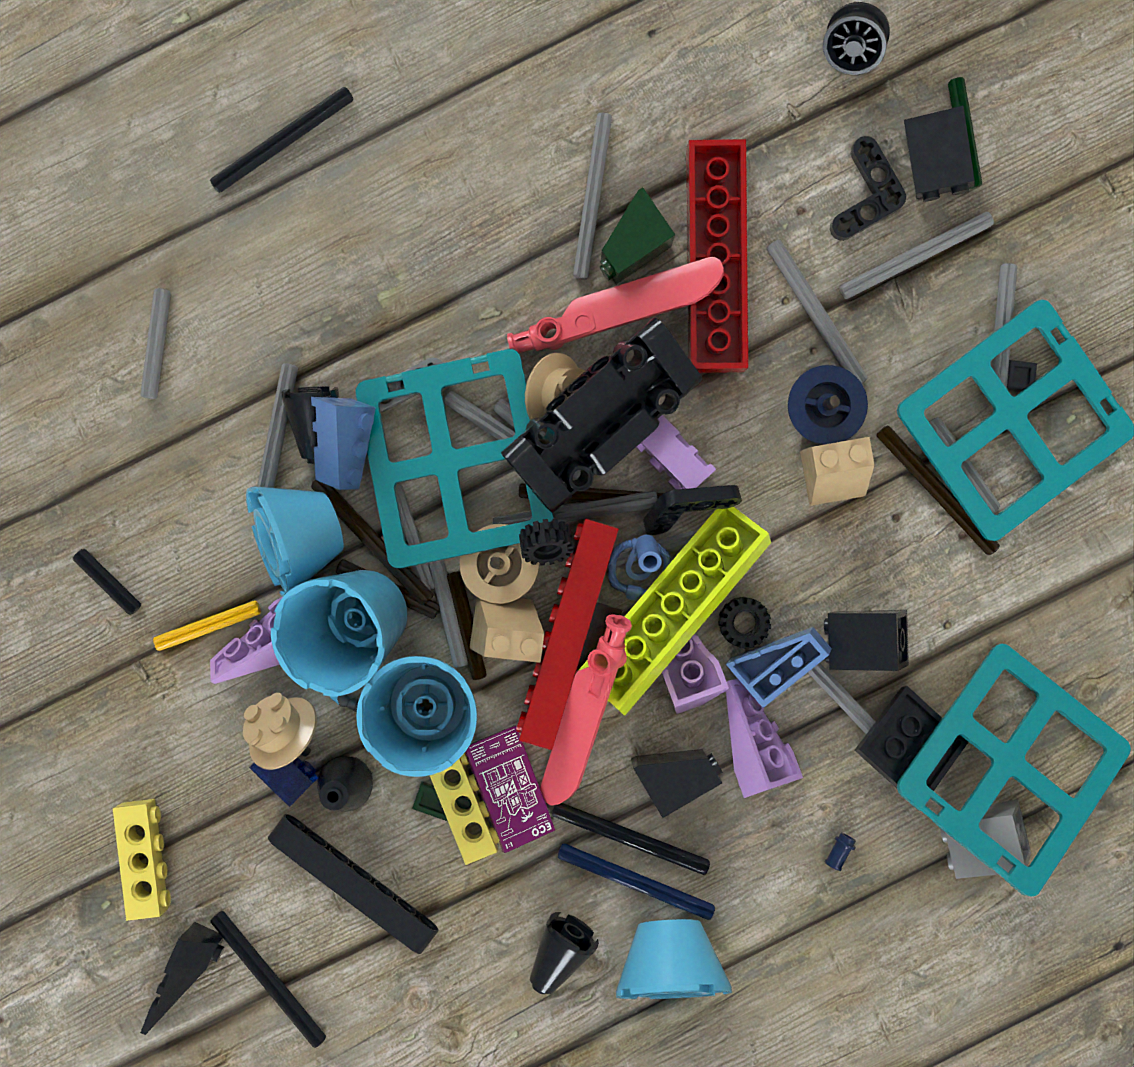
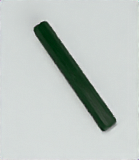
(958, 98)

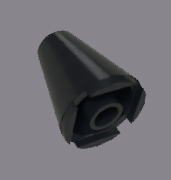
(302, 414)
(344, 784)
(561, 952)

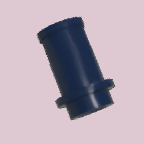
(840, 851)

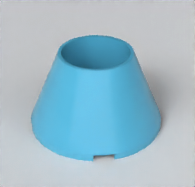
(294, 533)
(671, 962)

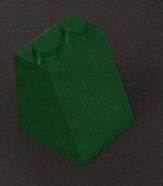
(636, 239)

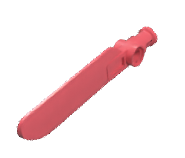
(623, 305)
(584, 713)

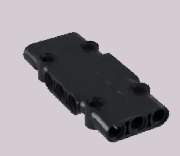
(603, 415)

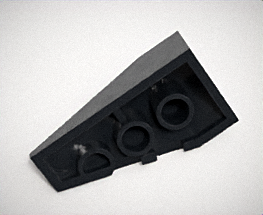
(188, 961)

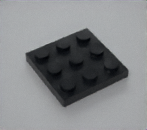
(901, 735)

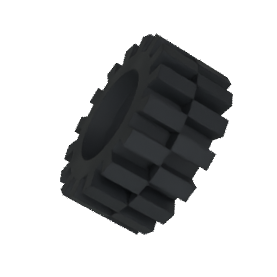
(546, 542)
(757, 634)

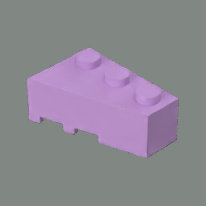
(675, 457)

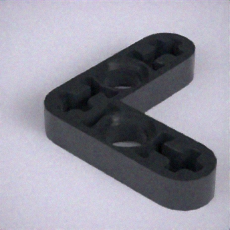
(877, 199)
(676, 502)

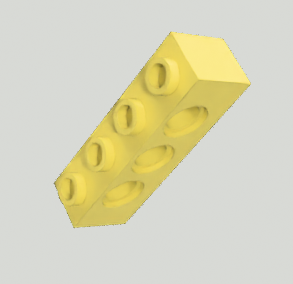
(470, 846)
(138, 901)

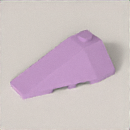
(247, 654)
(693, 676)
(757, 750)

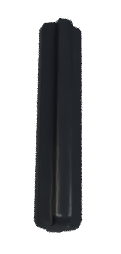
(106, 581)

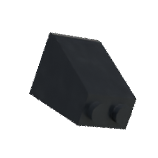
(939, 153)
(867, 640)
(676, 777)

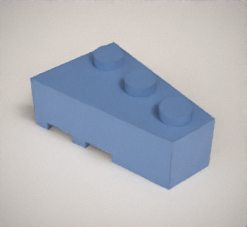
(342, 440)
(779, 664)

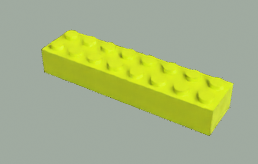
(684, 599)

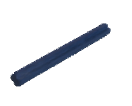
(636, 881)

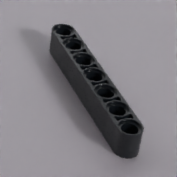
(353, 883)

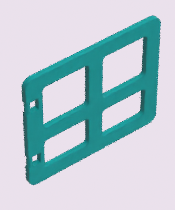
(1011, 414)
(444, 459)
(1009, 761)

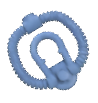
(649, 560)

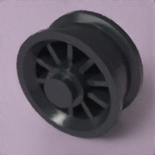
(856, 38)

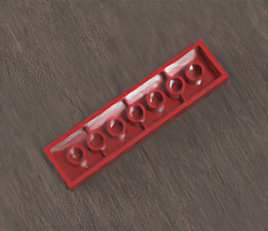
(718, 229)
(568, 635)

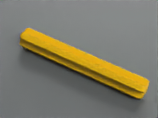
(206, 625)

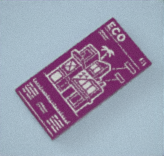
(509, 789)

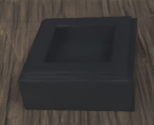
(1021, 375)

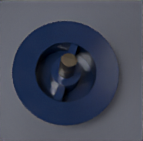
(827, 404)

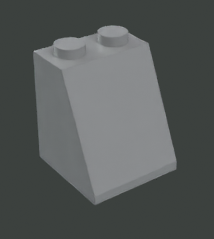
(1005, 826)

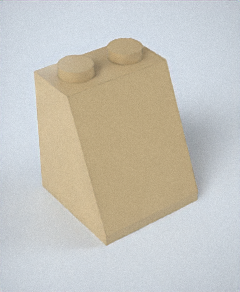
(837, 470)
(507, 630)

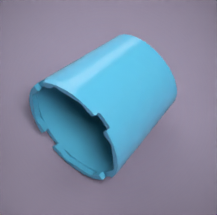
(338, 630)
(401, 730)

